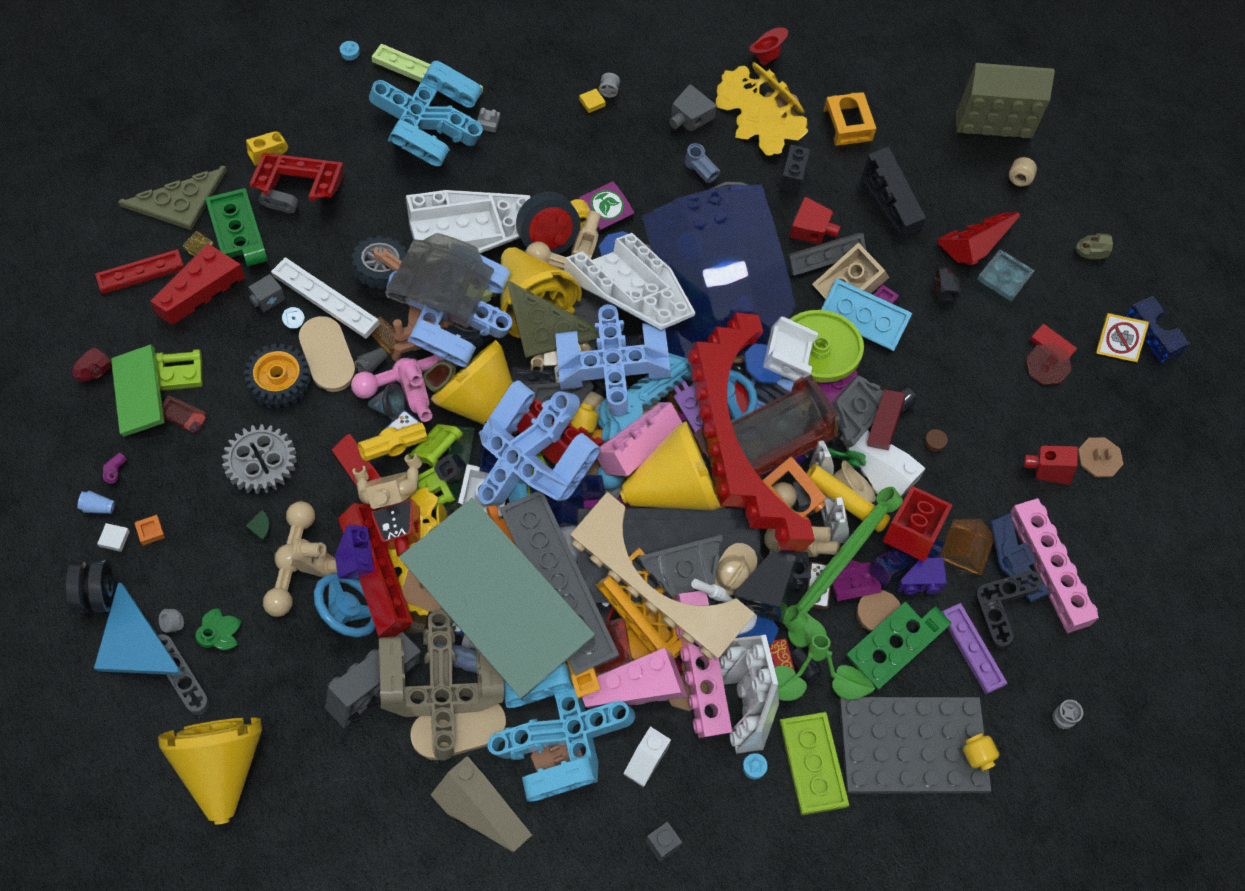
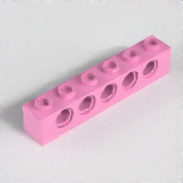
(1061, 597)
(711, 674)

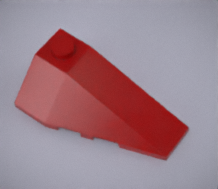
(978, 238)

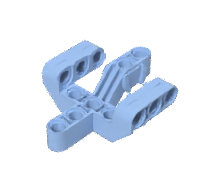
(451, 346)
(574, 364)
(555, 483)

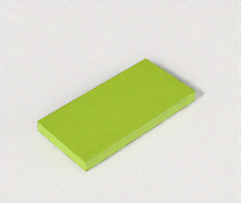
(813, 763)

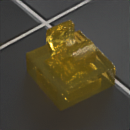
(196, 243)

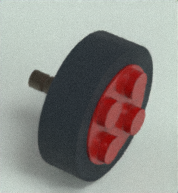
(549, 220)

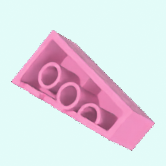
(638, 440)
(640, 681)

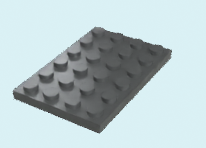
(910, 745)

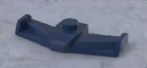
(1014, 558)

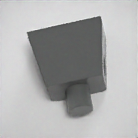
(692, 109)

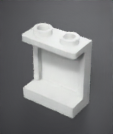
(789, 349)

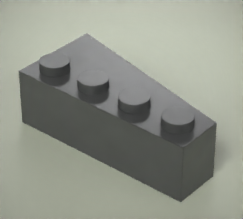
(362, 682)

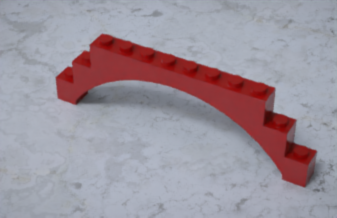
(734, 476)

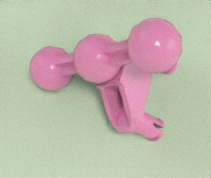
(406, 372)

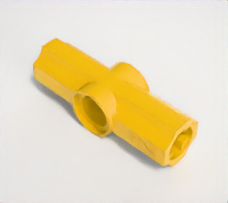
(392, 441)

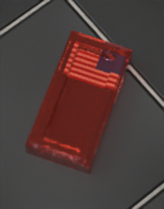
(183, 414)

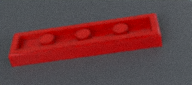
(139, 271)

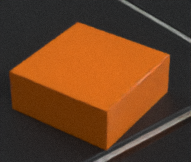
(149, 530)

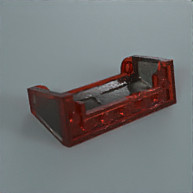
(781, 428)

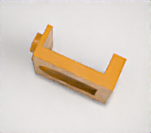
(854, 133)

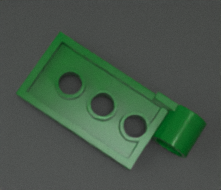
(243, 216)
(896, 658)

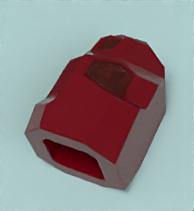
(91, 366)

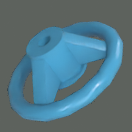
(733, 407)
(342, 606)

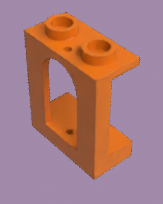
(814, 492)

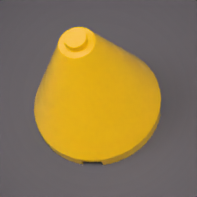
(539, 278)
(478, 387)
(672, 476)
(213, 762)

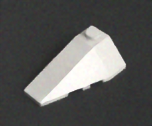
(887, 467)

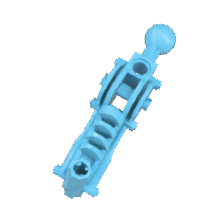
(640, 397)

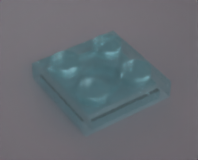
(1005, 275)

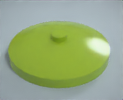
(837, 347)

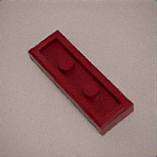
(886, 419)

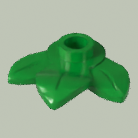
(855, 458)
(221, 629)

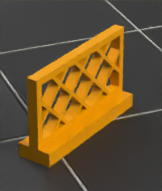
(633, 616)

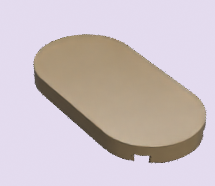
(327, 354)
(471, 731)

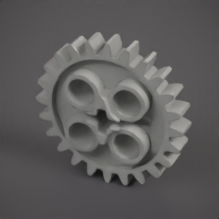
(239, 467)

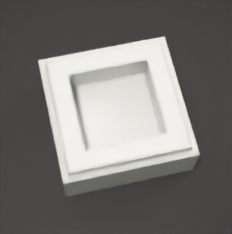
(113, 537)

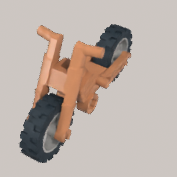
(390, 253)

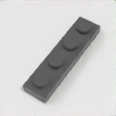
(823, 254)

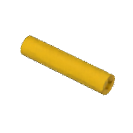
(852, 500)

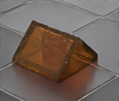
(968, 544)

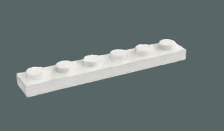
(325, 298)

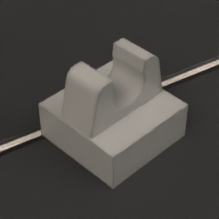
(489, 119)

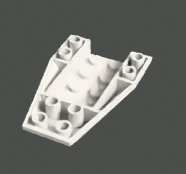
(472, 217)

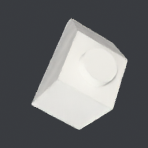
(647, 756)

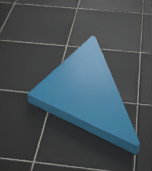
(131, 641)

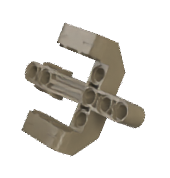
(398, 698)

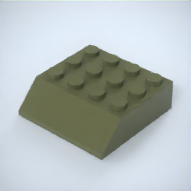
(1004, 100)

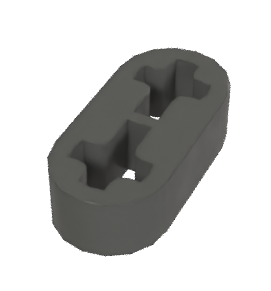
(279, 201)

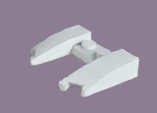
(833, 512)

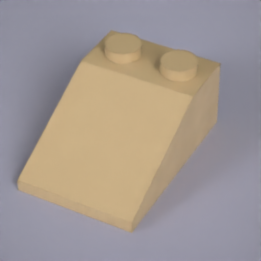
(854, 268)

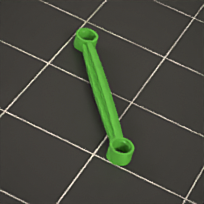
(842, 558)

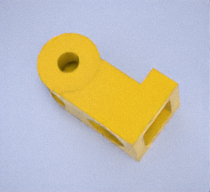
(267, 143)

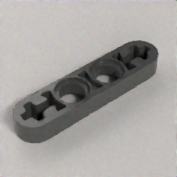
(186, 673)

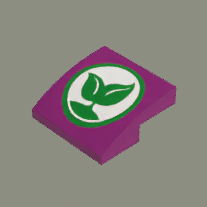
(609, 203)

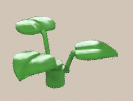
(848, 681)

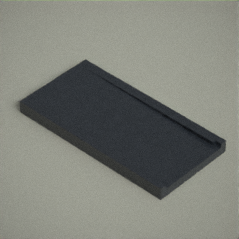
(666, 528)

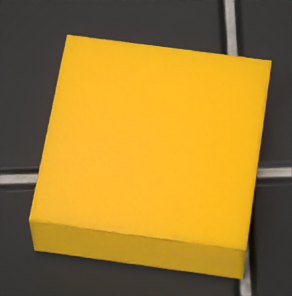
(592, 100)

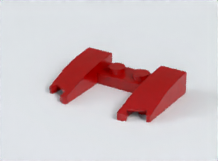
(272, 166)

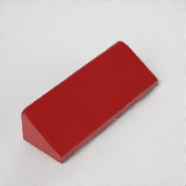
(349, 457)

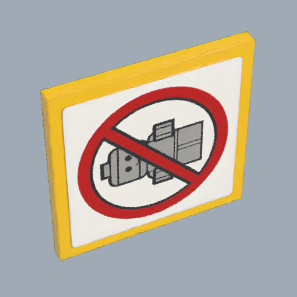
(1122, 337)

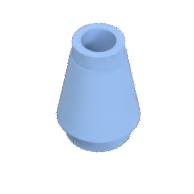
(94, 503)

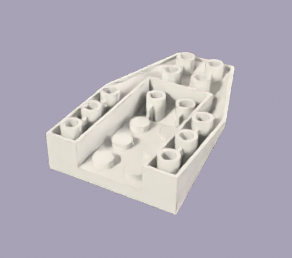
(634, 282)
(751, 666)

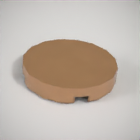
(875, 609)

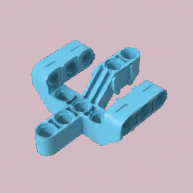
(407, 130)
(542, 734)

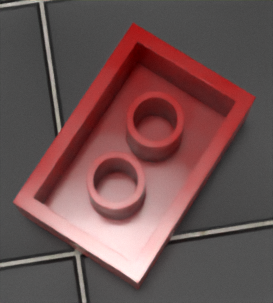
(917, 523)

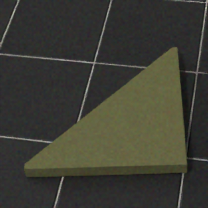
(178, 201)
(541, 319)

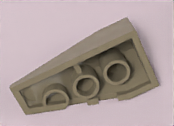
(474, 801)

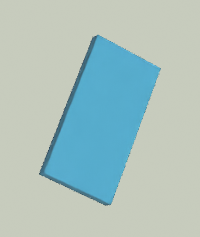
(871, 315)

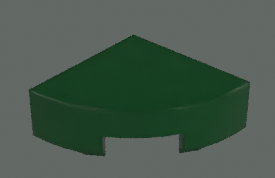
(259, 526)

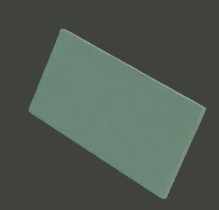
(497, 598)

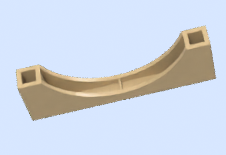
(707, 626)

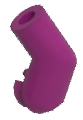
(110, 469)

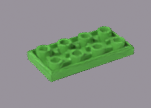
(137, 390)

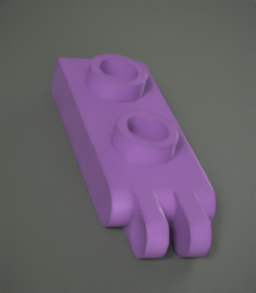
(689, 405)

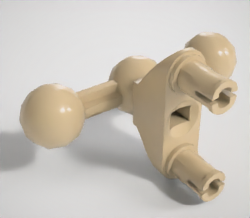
(585, 242)
(822, 535)
(294, 556)

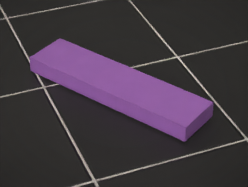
(974, 650)

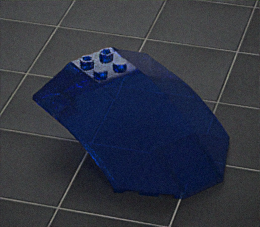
(723, 258)

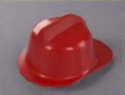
(769, 45)

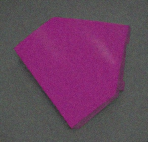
(855, 582)

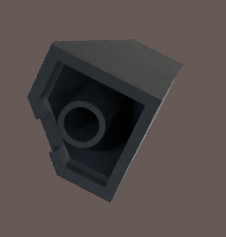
(769, 586)

